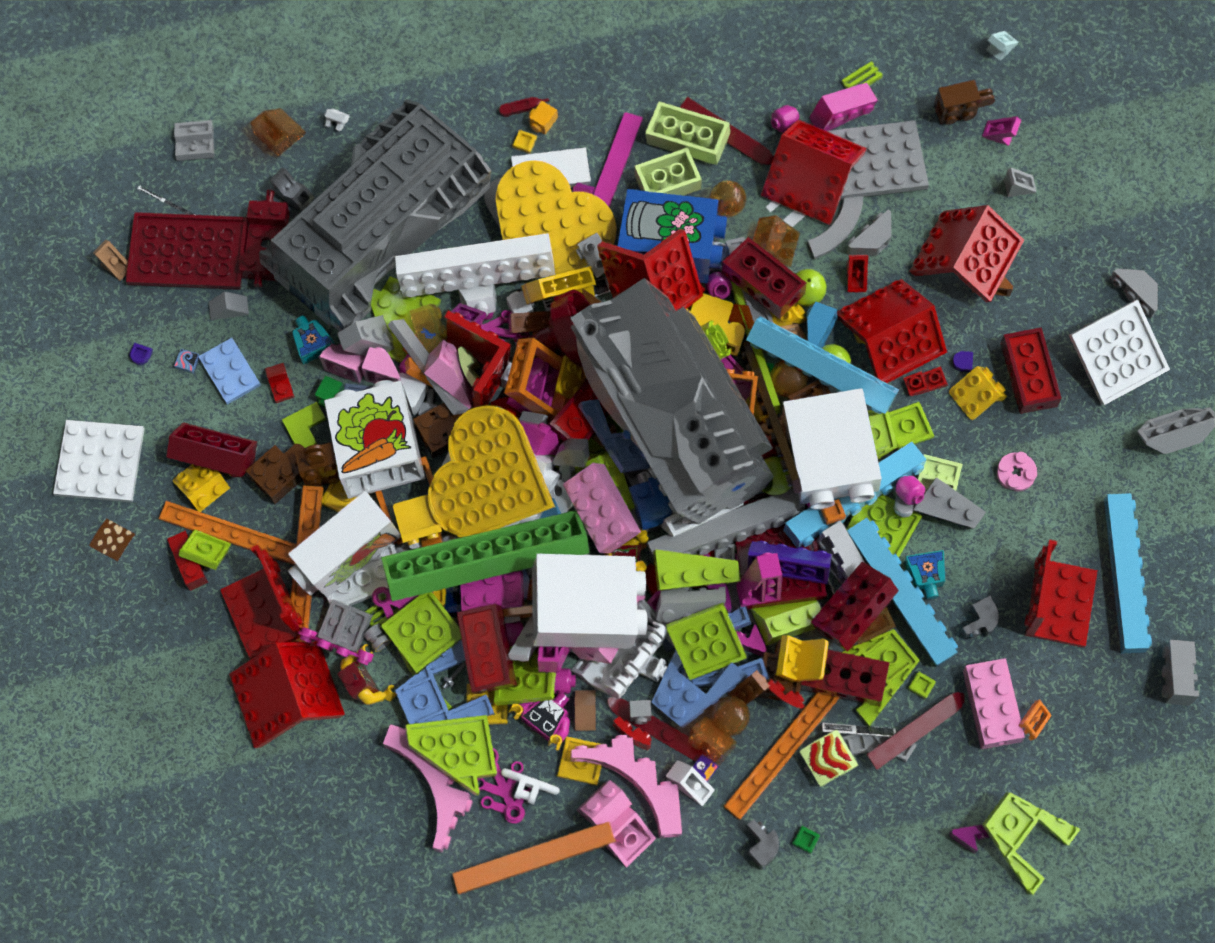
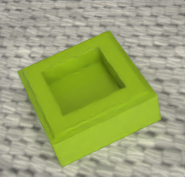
(922, 685)

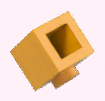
(542, 117)

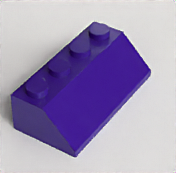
(795, 562)

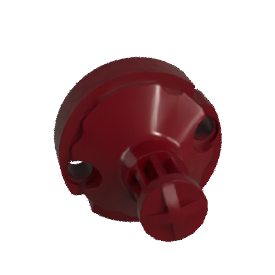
(559, 334)

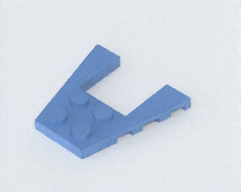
(623, 452)
(739, 619)
(423, 699)
(683, 699)

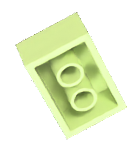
(669, 174)

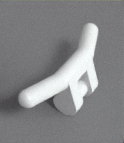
(529, 782)

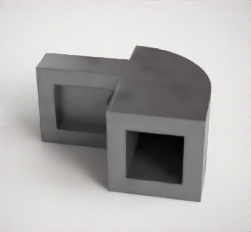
(291, 191)
(571, 454)
(986, 619)
(767, 847)

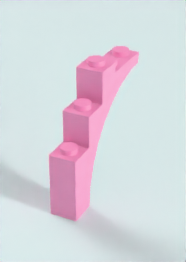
(642, 774)
(448, 800)

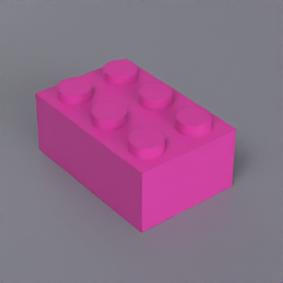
(503, 590)

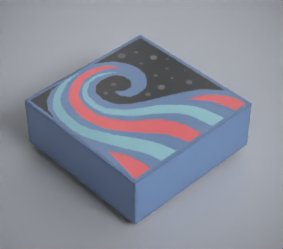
(187, 361)

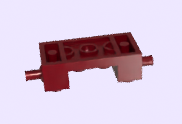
(265, 221)

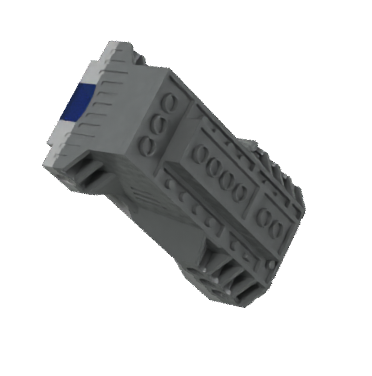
(393, 197)
(673, 400)

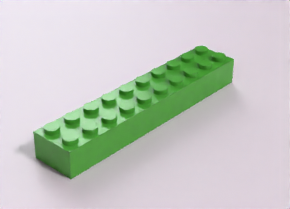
(483, 555)

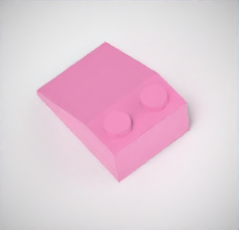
(445, 369)

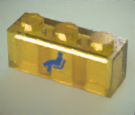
(428, 326)

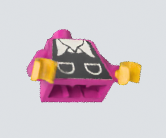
(546, 718)

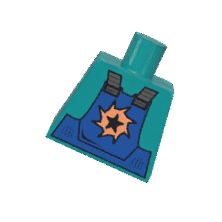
(310, 339)
(927, 571)

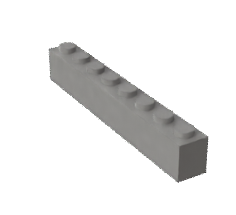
(733, 526)

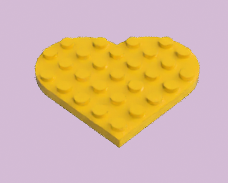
(539, 200)
(489, 476)

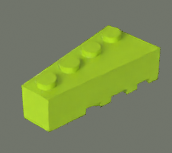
(685, 570)

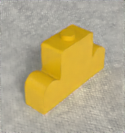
(557, 284)
(719, 311)

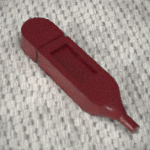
(520, 106)

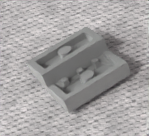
(194, 140)
(345, 625)

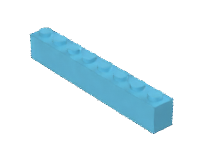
(820, 363)
(811, 523)
(1126, 573)
(908, 599)

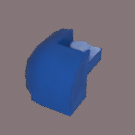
(650, 503)

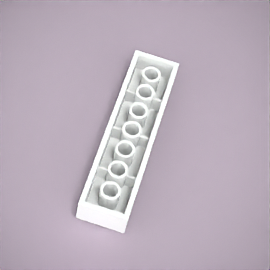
(475, 265)

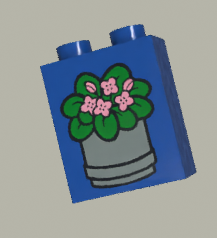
(656, 216)

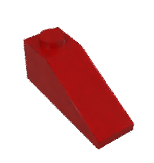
(190, 571)

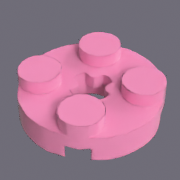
(1020, 461)

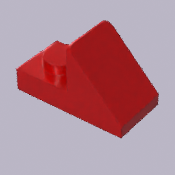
(279, 382)

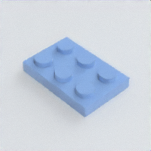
(229, 371)

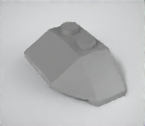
(1178, 429)

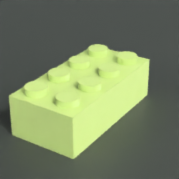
(681, 129)

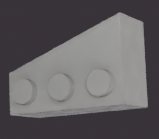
(366, 334)
(947, 504)
(844, 552)
(681, 603)
(1179, 672)

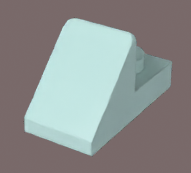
(1001, 44)

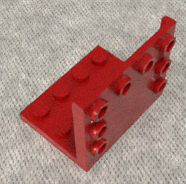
(811, 170)
(973, 246)
(665, 266)
(896, 328)
(486, 349)
(1060, 600)
(262, 607)
(285, 688)

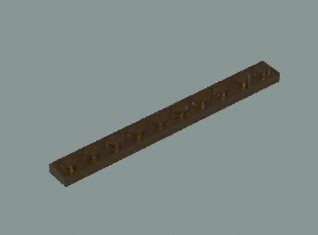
(772, 422)

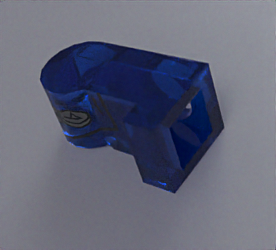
(453, 600)

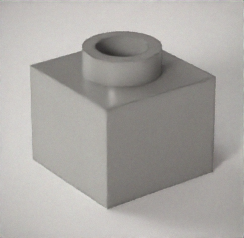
(640, 711)

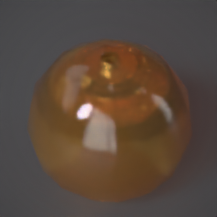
(731, 198)
(787, 379)
(730, 715)

